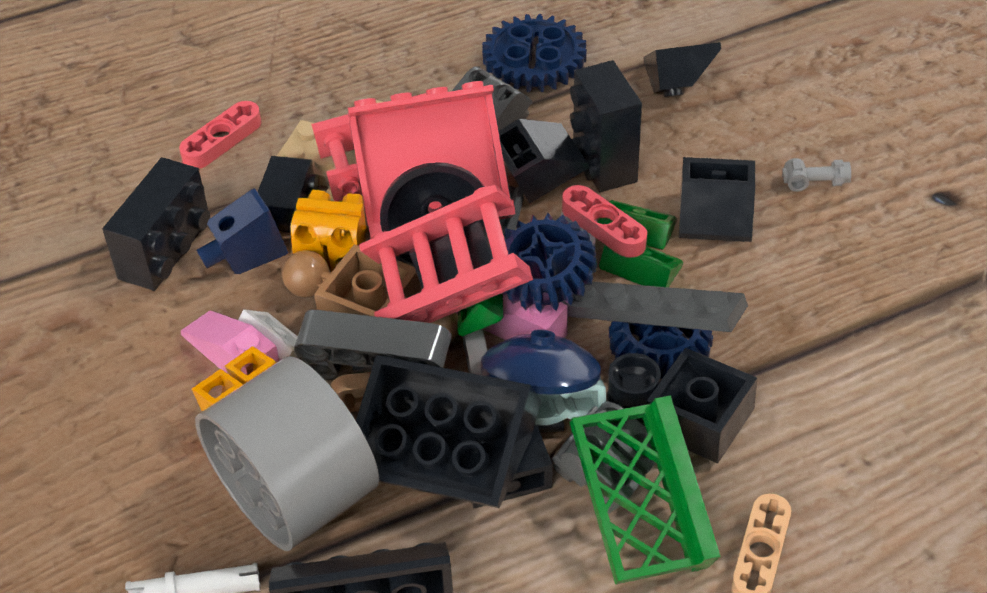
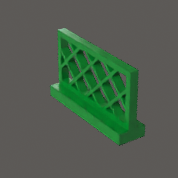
(679, 490)

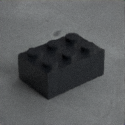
(606, 125)
(157, 223)

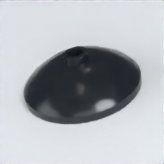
(418, 187)

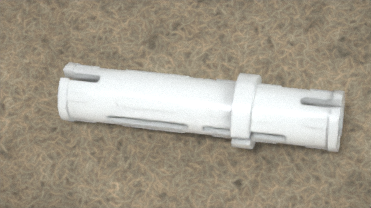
(224, 580)

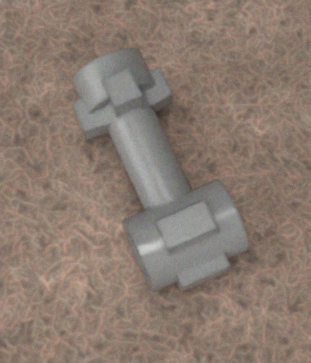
(798, 176)

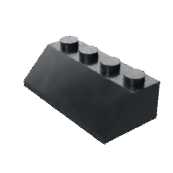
(405, 570)

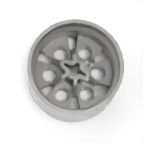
(288, 452)

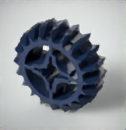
(567, 255)
(657, 342)

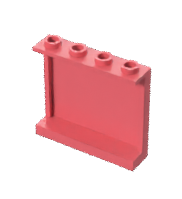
(425, 129)

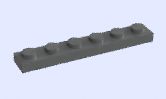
(659, 306)

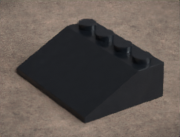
(446, 429)

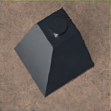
(678, 67)

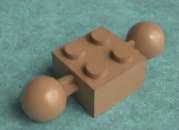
(353, 286)

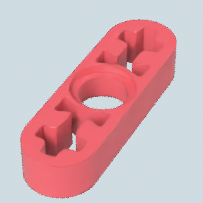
(203, 148)
(622, 235)

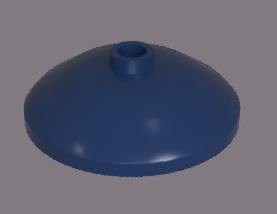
(544, 362)

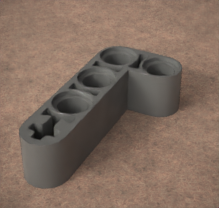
(348, 339)

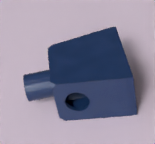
(243, 235)

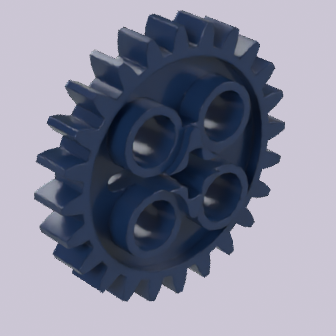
(510, 52)

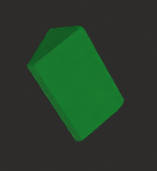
(658, 224)
(648, 269)
(480, 315)

